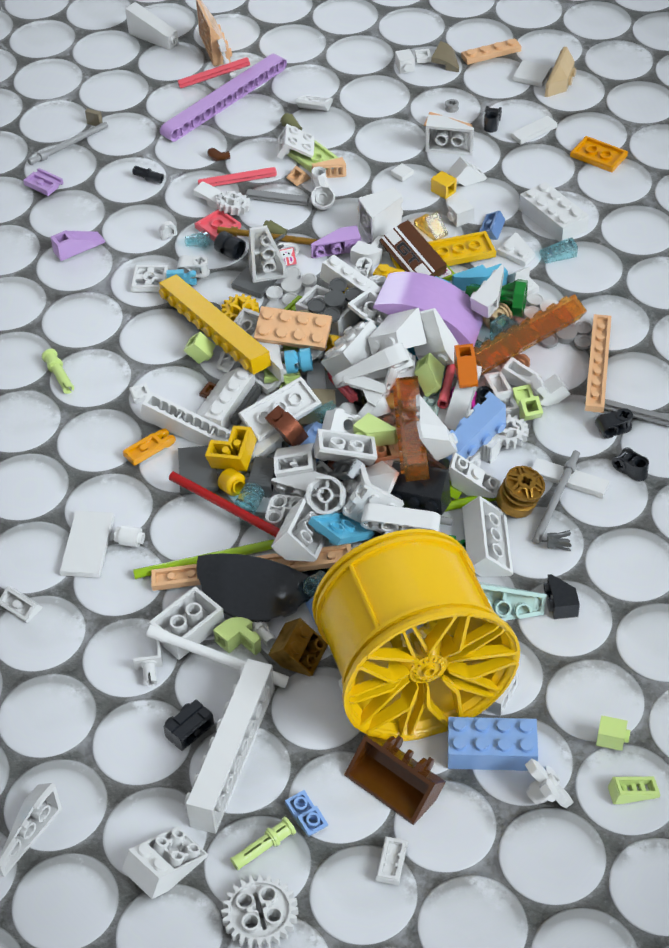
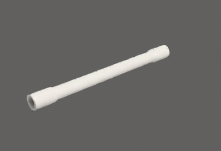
(166, 637)

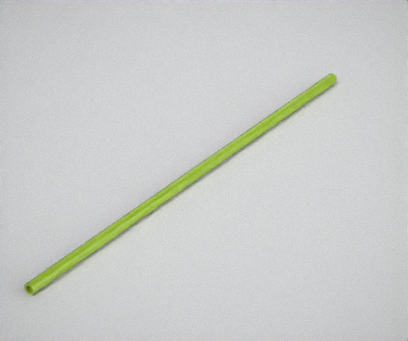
(262, 546)

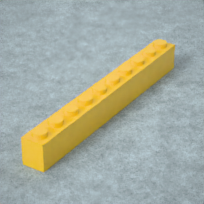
(215, 324)

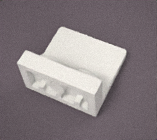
(296, 140)

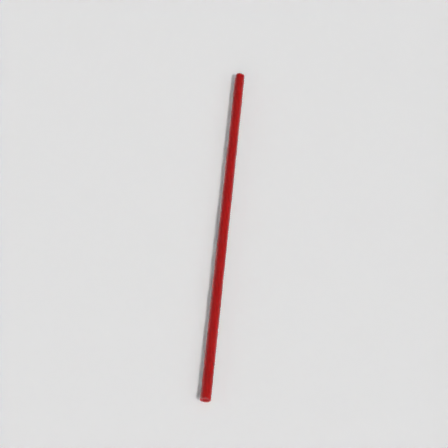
(224, 504)

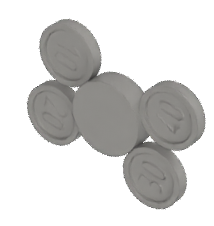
(569, 335)

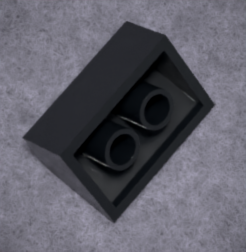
(425, 494)

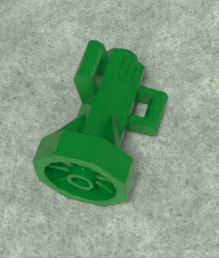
(512, 295)

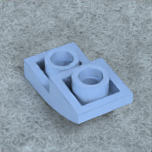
(305, 813)

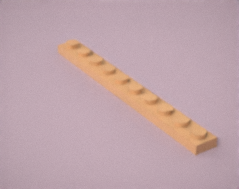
(186, 575)

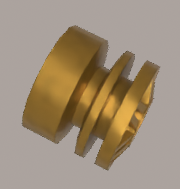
(520, 491)

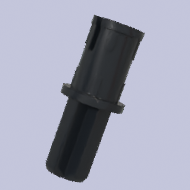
(148, 174)

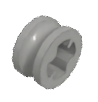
(451, 105)

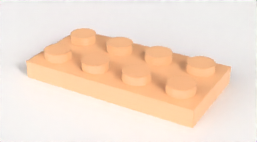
(293, 328)

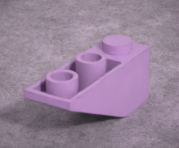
(74, 242)
(336, 242)

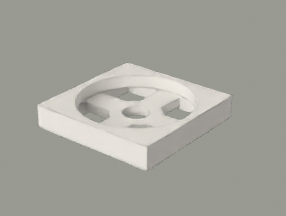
(149, 271)

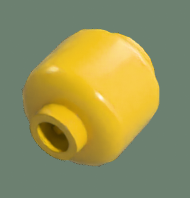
(231, 481)

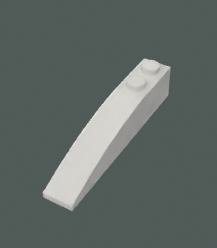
(181, 421)

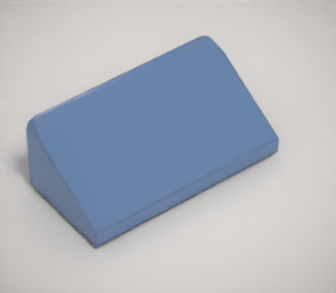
(493, 224)

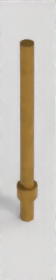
(293, 239)

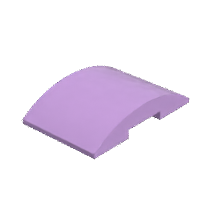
(417, 290)

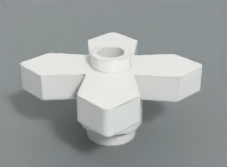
(546, 785)

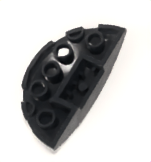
(251, 586)

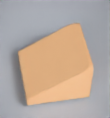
(297, 176)

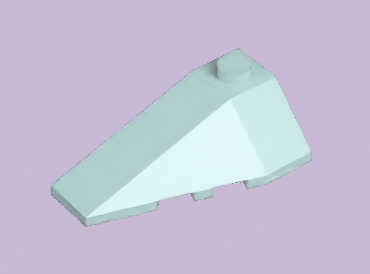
(513, 602)

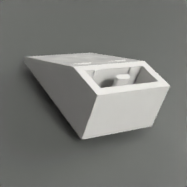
(162, 861)

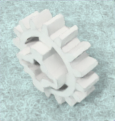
(232, 203)
(514, 432)

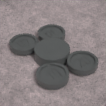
(334, 299)

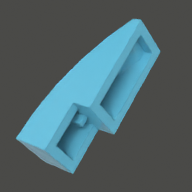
(475, 276)

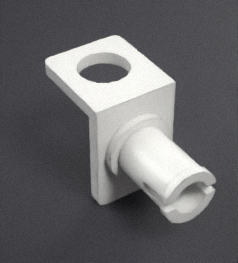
(148, 665)

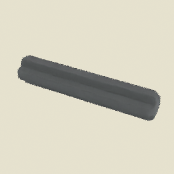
(249, 400)

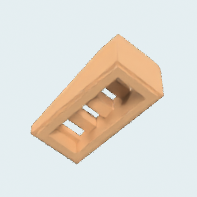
(338, 164)

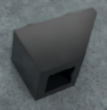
(562, 598)

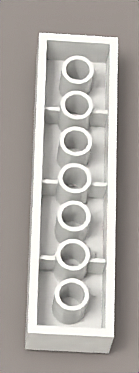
(230, 746)

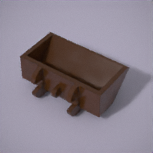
(395, 776)

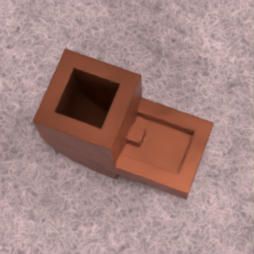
(287, 426)

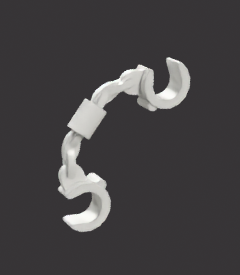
(222, 47)

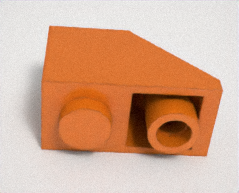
(465, 365)

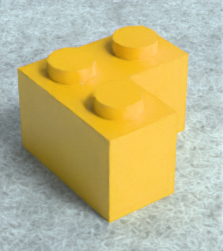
(232, 453)

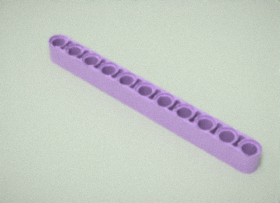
(223, 97)

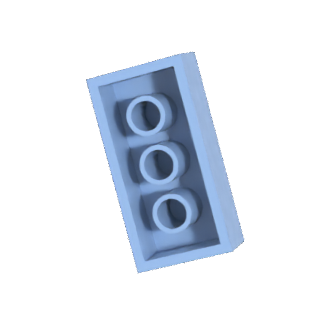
(491, 743)

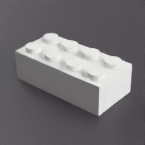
(553, 212)

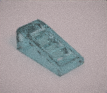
(565, 250)

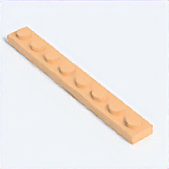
(598, 364)

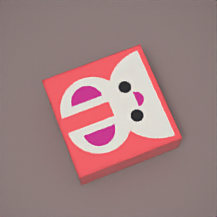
(289, 256)

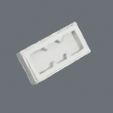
(392, 860)

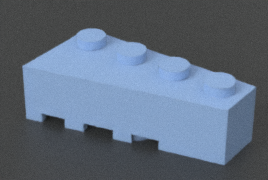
(479, 427)

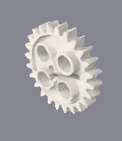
(238, 917)

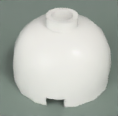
(326, 495)

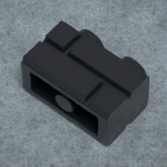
(188, 724)

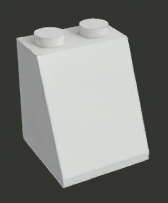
(380, 212)
(399, 327)

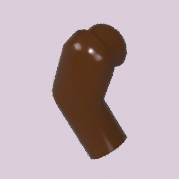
(217, 155)

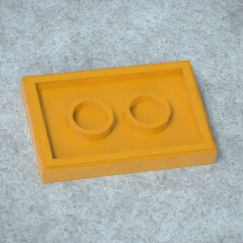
(599, 154)

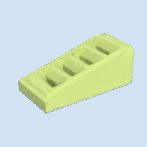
(621, 795)

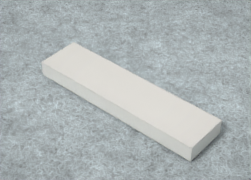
(578, 480)

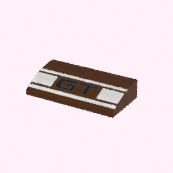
(412, 250)

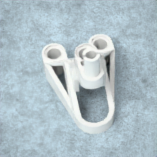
(363, 376)

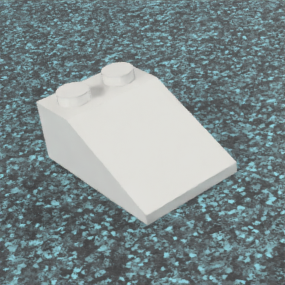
(448, 136)
(438, 338)

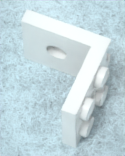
(360, 492)

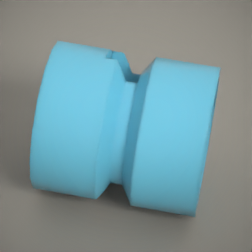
(298, 360)

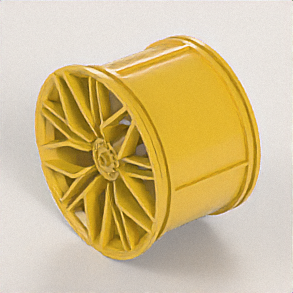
(421, 678)

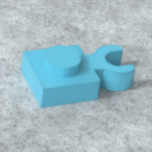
(185, 276)

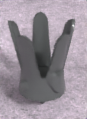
(556, 540)

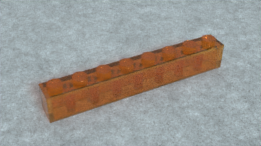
(529, 333)
(411, 449)

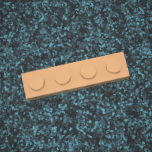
(491, 51)

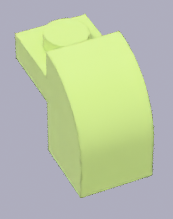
(528, 404)
(236, 632)

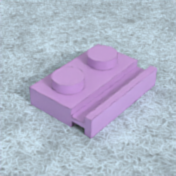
(43, 181)

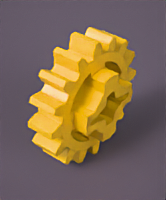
(233, 306)

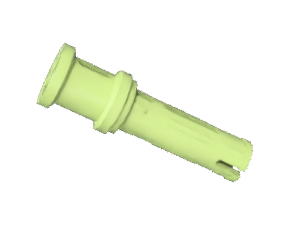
(55, 365)
(272, 837)

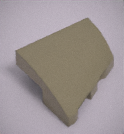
(445, 55)

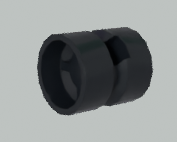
(229, 245)

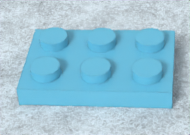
(340, 528)

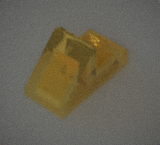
(432, 226)

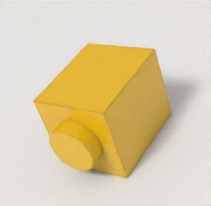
(443, 184)

